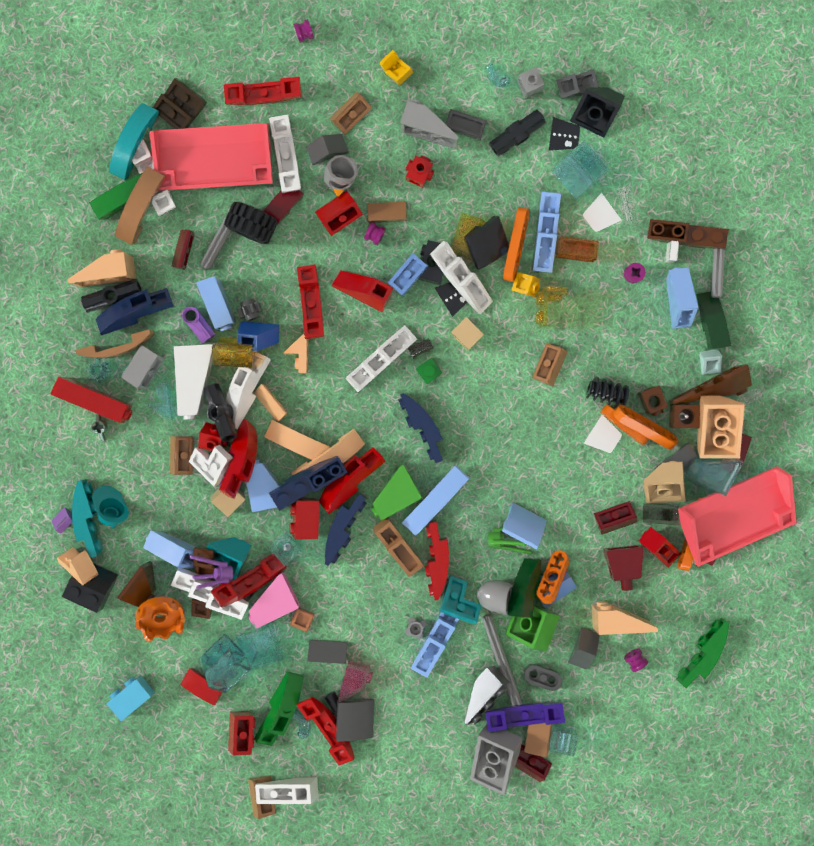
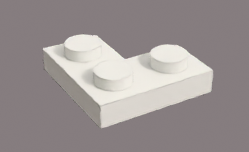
(211, 466)

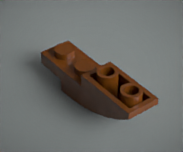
(687, 234)

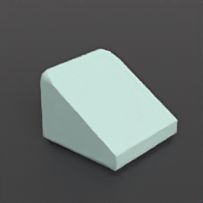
(710, 361)

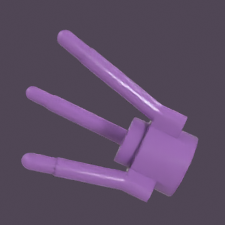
(222, 574)

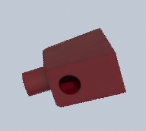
(625, 564)

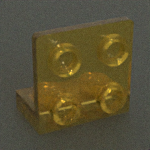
(546, 294)
(230, 353)

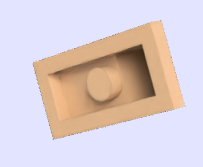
(300, 347)
(78, 565)

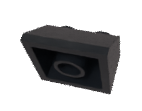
(93, 593)

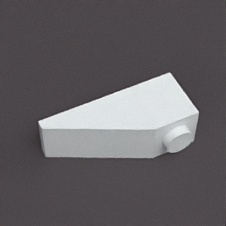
(288, 791)

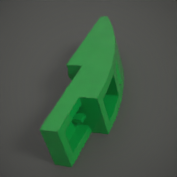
(711, 650)
(282, 709)

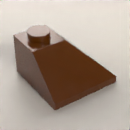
(140, 586)

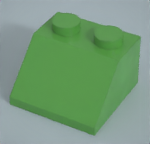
(534, 631)

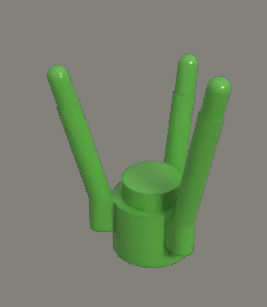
(497, 541)

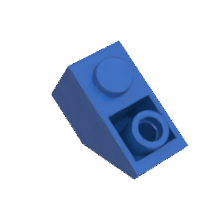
(258, 334)

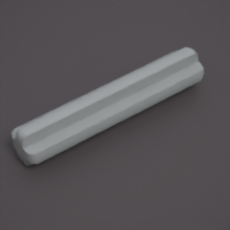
(215, 246)
(717, 273)

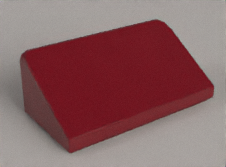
(183, 249)
(615, 517)
(533, 765)

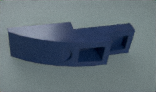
(132, 307)
(419, 418)
(307, 480)
(338, 535)

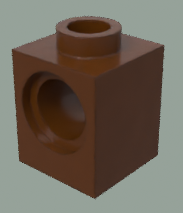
(645, 396)

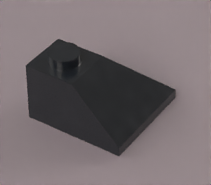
(597, 109)

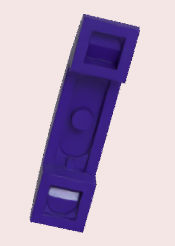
(525, 714)

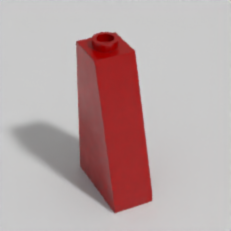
(91, 399)

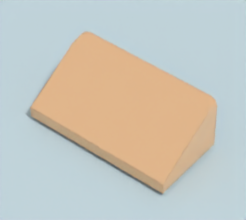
(270, 402)

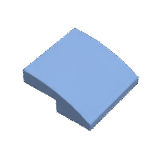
(524, 525)

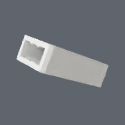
(192, 375)

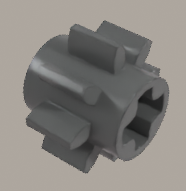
(249, 310)

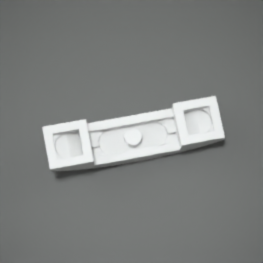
(285, 153)
(162, 200)

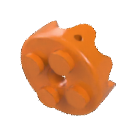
(163, 626)

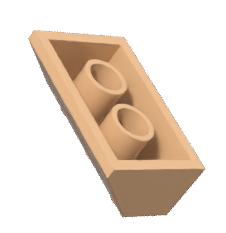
(720, 427)

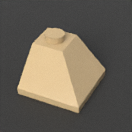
(665, 484)

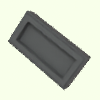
(466, 124)

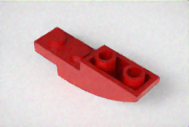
(243, 461)
(345, 486)
(437, 567)

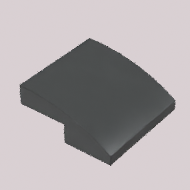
(354, 720)

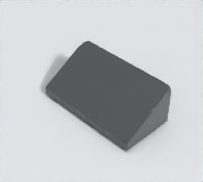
(327, 651)

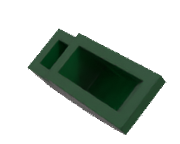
(713, 321)
(525, 589)

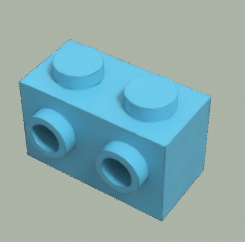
(130, 698)

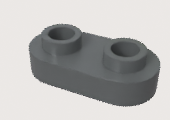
(542, 677)

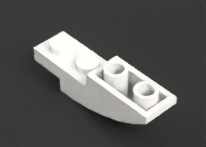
(242, 386)

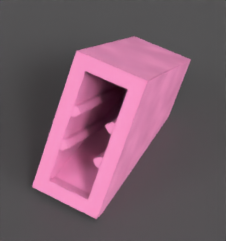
(274, 602)

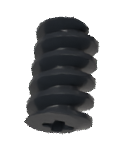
(608, 391)

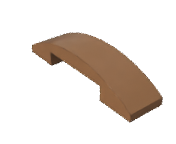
(137, 205)
(138, 339)

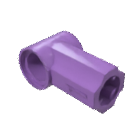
(199, 325)

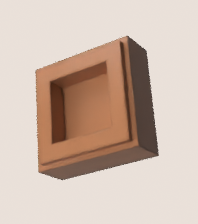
(302, 619)

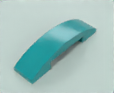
(130, 140)

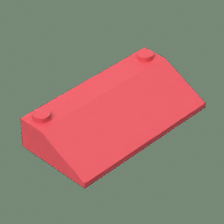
(213, 156)
(743, 516)

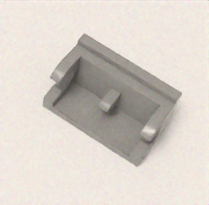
(142, 367)

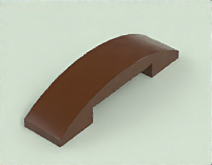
(198, 607)

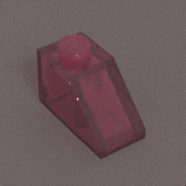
(355, 679)

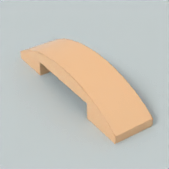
(294, 440)
(344, 449)

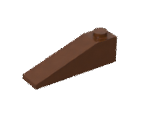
(729, 382)

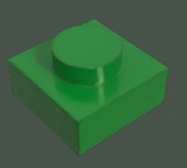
(428, 371)

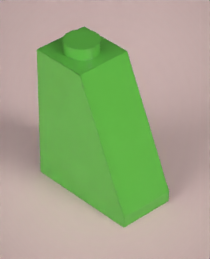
(396, 494)

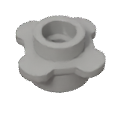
(414, 623)

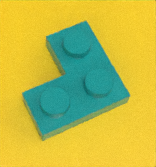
(455, 604)

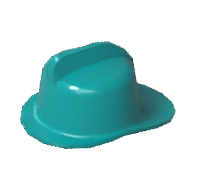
(110, 506)

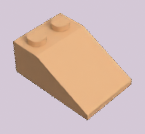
(105, 270)
(614, 620)

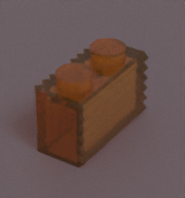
(577, 249)

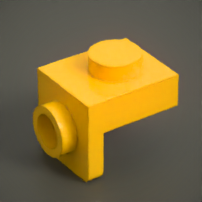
(395, 68)
(526, 284)

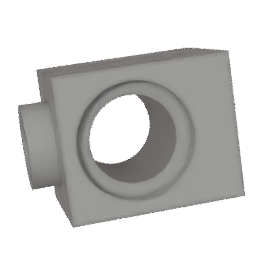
(530, 83)

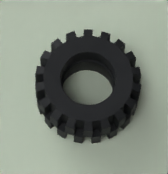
(250, 222)

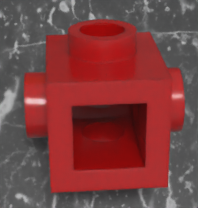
(419, 177)
(210, 437)

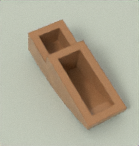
(398, 546)

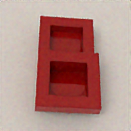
(197, 685)

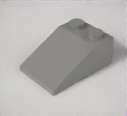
(424, 124)
(495, 759)

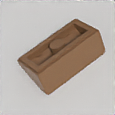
(350, 113)
(387, 212)
(550, 364)
(180, 452)
(538, 739)
(260, 810)

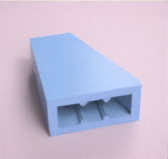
(681, 298)
(216, 303)
(259, 486)
(170, 549)

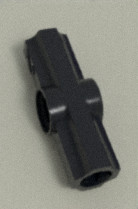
(517, 132)
(100, 298)
(220, 412)

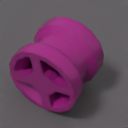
(303, 31)
(374, 233)
(631, 275)
(636, 660)

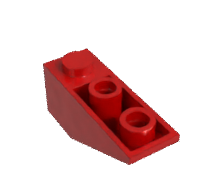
(364, 288)

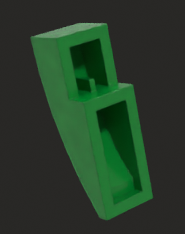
(113, 199)

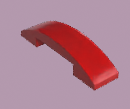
(262, 93)
(310, 301)
(249, 582)
(326, 722)

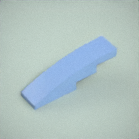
(546, 231)
(435, 500)
(434, 644)

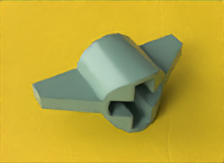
(99, 427)

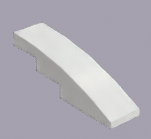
(461, 278)
(381, 358)
(184, 581)

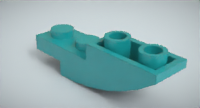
(82, 511)

